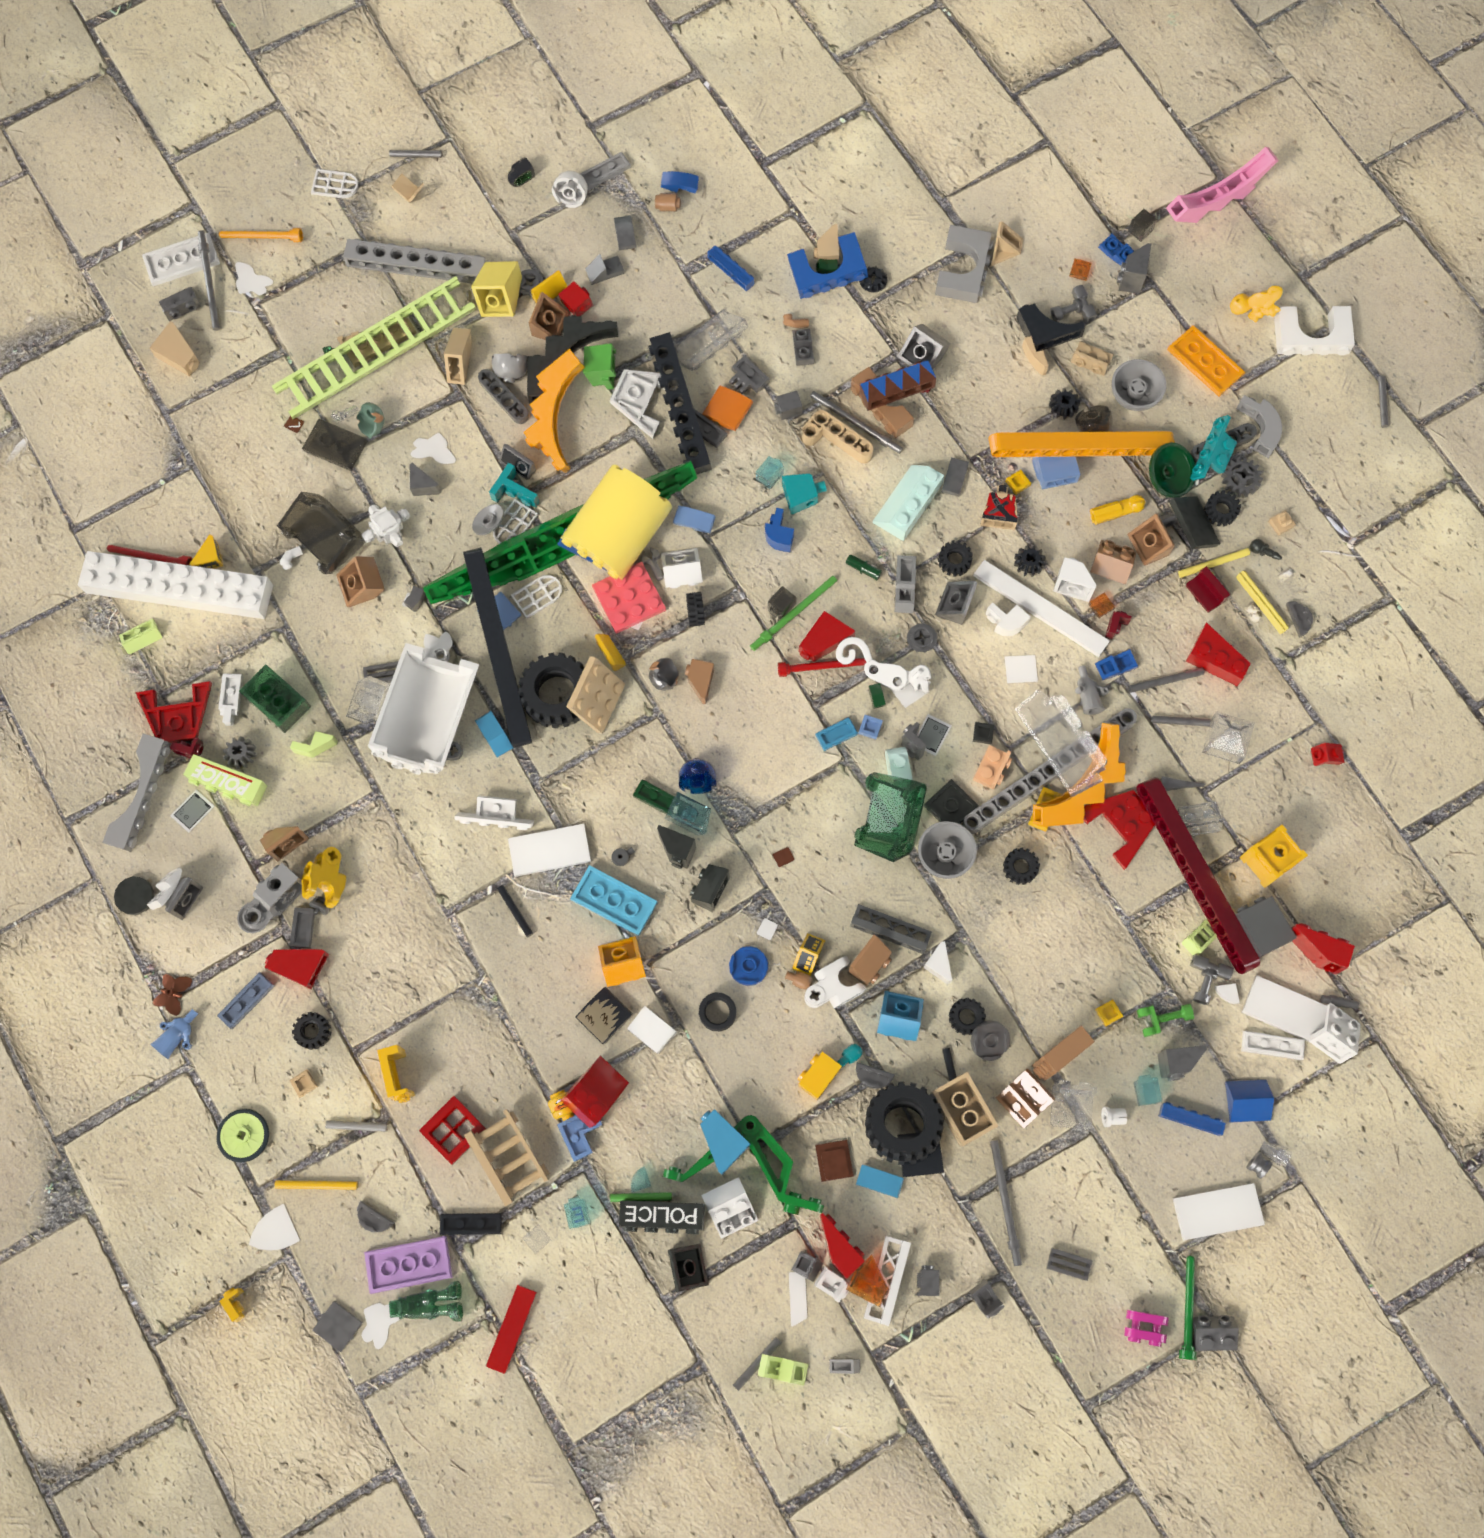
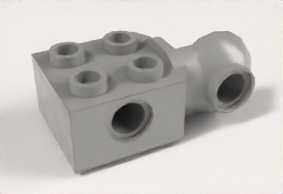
(271, 898)

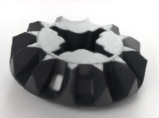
(878, 284)

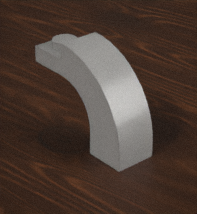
(1268, 421)

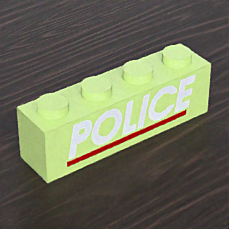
(225, 780)

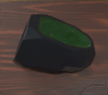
(520, 172)

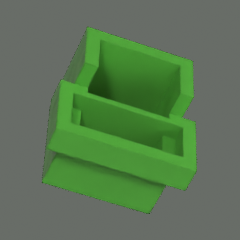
(600, 365)

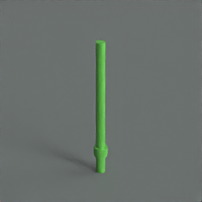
(767, 635)

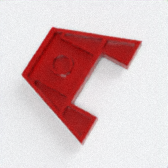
(176, 721)
(1128, 818)

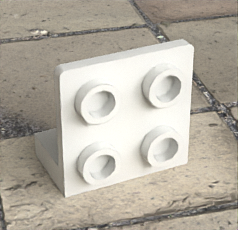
(1339, 1036)

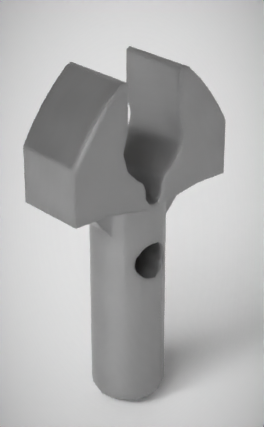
(653, 562)

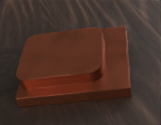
(834, 1160)

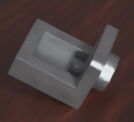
(986, 1299)

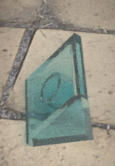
(689, 814)

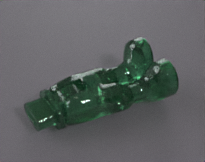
(423, 1305)

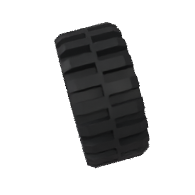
(533, 679)
(912, 1098)

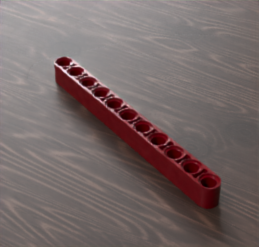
(1198, 876)

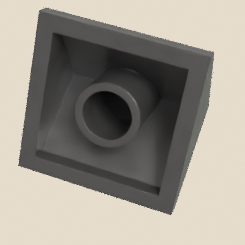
(956, 601)

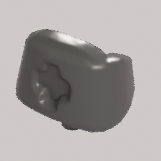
(318, 904)

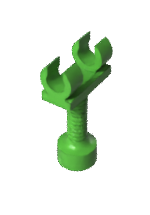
(1186, 1012)

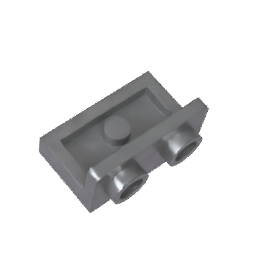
(914, 745)
(1215, 1333)

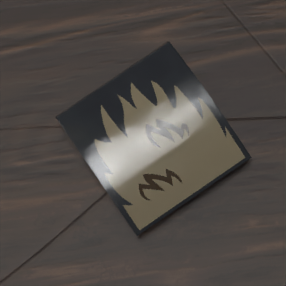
(604, 1015)

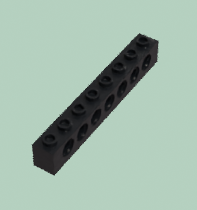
(664, 344)

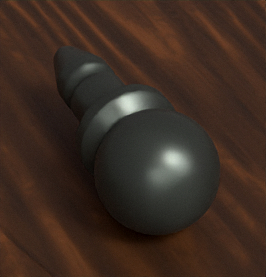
(1258, 546)

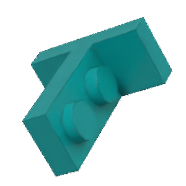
(506, 485)

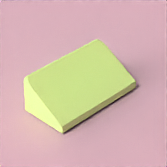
(140, 636)

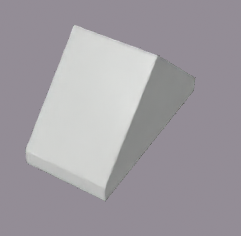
(939, 964)

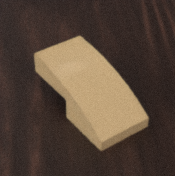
(1036, 359)

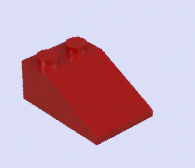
(595, 1092)

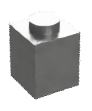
(788, 405)

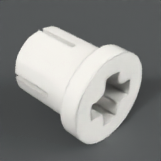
(1113, 1116)

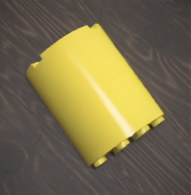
(617, 521)

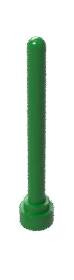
(1187, 1351)

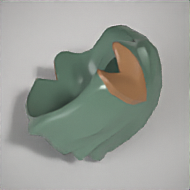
(370, 419)

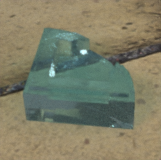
(640, 1180)

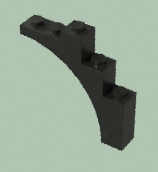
(575, 336)

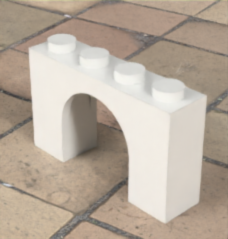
(1293, 341)

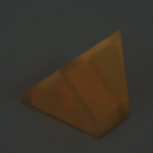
(868, 1282)

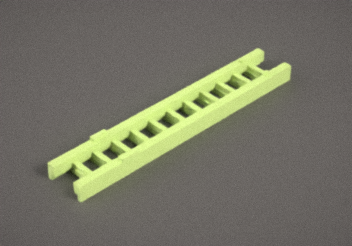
(367, 335)

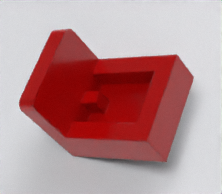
(1327, 753)

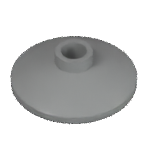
(488, 519)

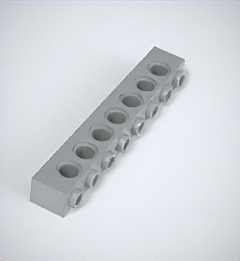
(406, 265)

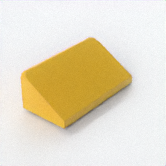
(550, 286)
(610, 651)

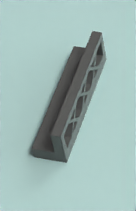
(890, 935)

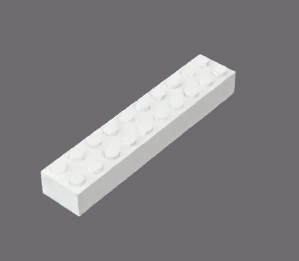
(175, 584)

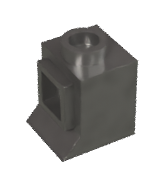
(928, 1281)

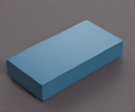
(836, 734)

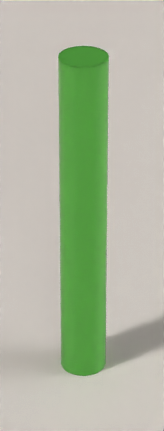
(664, 1196)

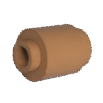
(667, 202)

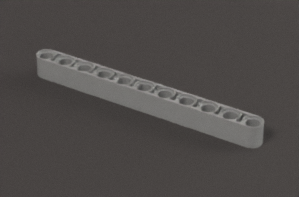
(1027, 787)

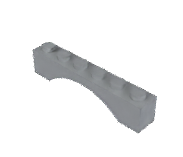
(124, 830)

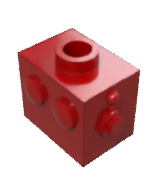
(576, 299)

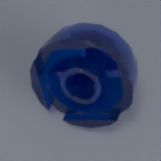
(697, 776)

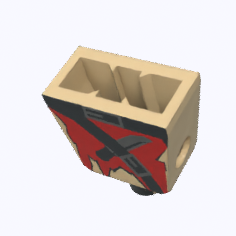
(1000, 510)

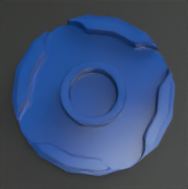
(748, 966)

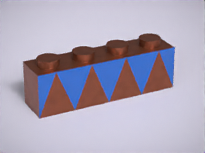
(897, 385)

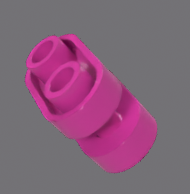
(1135, 1334)

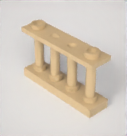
(496, 1175)

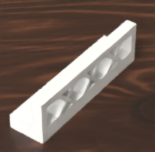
(895, 1279)

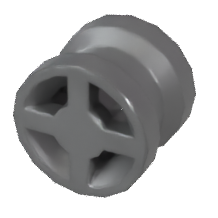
(1259, 1165)

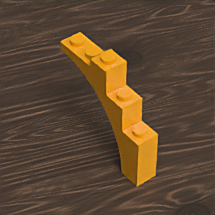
(554, 383)
(1070, 809)

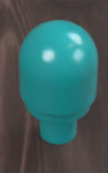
(850, 1055)

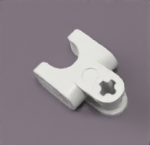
(830, 988)

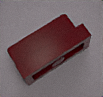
(1207, 590)

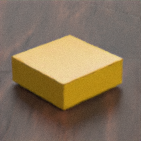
(1018, 482)
(1109, 1013)

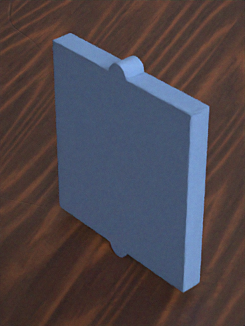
(507, 611)

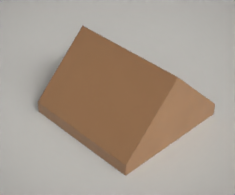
(547, 318)
(1151, 540)

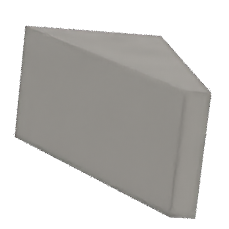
(844, 1366)

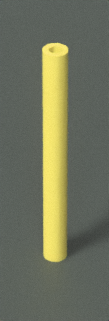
(1215, 562)

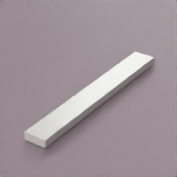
(1041, 608)

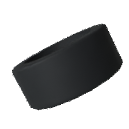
(732, 1011)

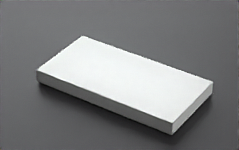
(177, 260)
(549, 850)
(1284, 1009)
(1218, 1211)

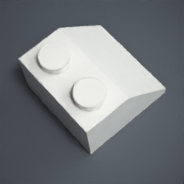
(681, 568)
(1074, 580)

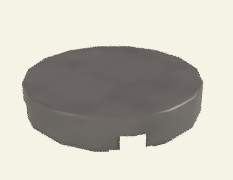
(990, 1040)

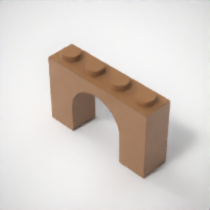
(1062, 1054)

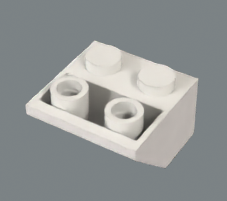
(729, 1207)

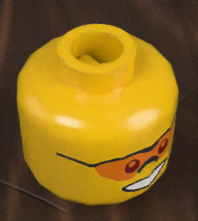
(558, 1108)

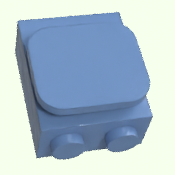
(1056, 471)

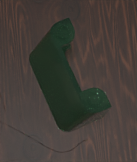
(891, 816)

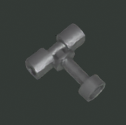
(1079, 305)
(1210, 971)

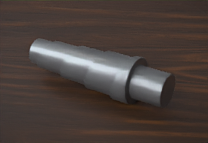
(1339, 1001)

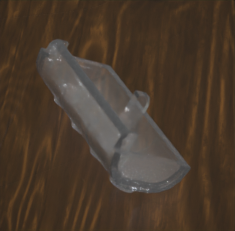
(709, 339)

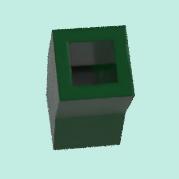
(826, 266)
(876, 696)

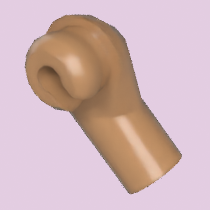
(795, 323)

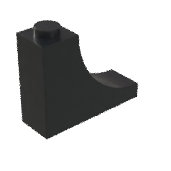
(1045, 331)

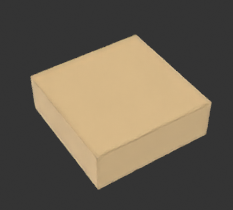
(303, 1083)

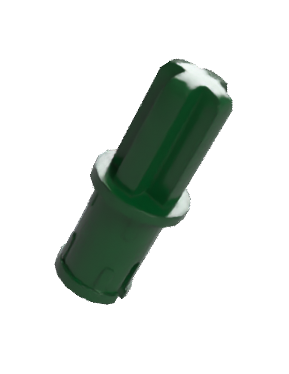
(863, 567)

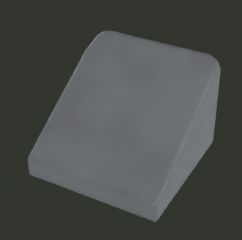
(1168, 519)
(807, 1266)

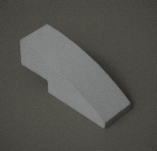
(905, 584)

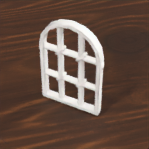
(330, 178)
(513, 516)
(530, 594)

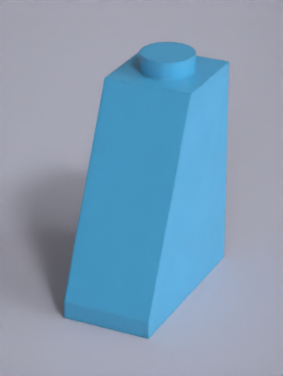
(723, 1140)

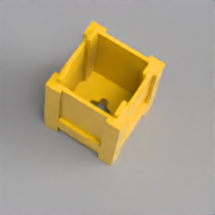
(1265, 863)

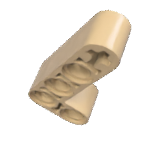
(859, 450)

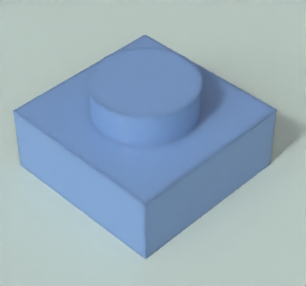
(870, 727)

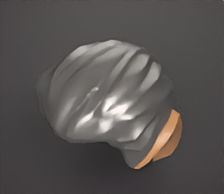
(663, 674)

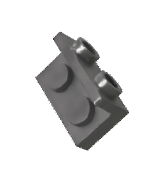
(179, 303)

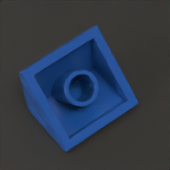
(1249, 1100)

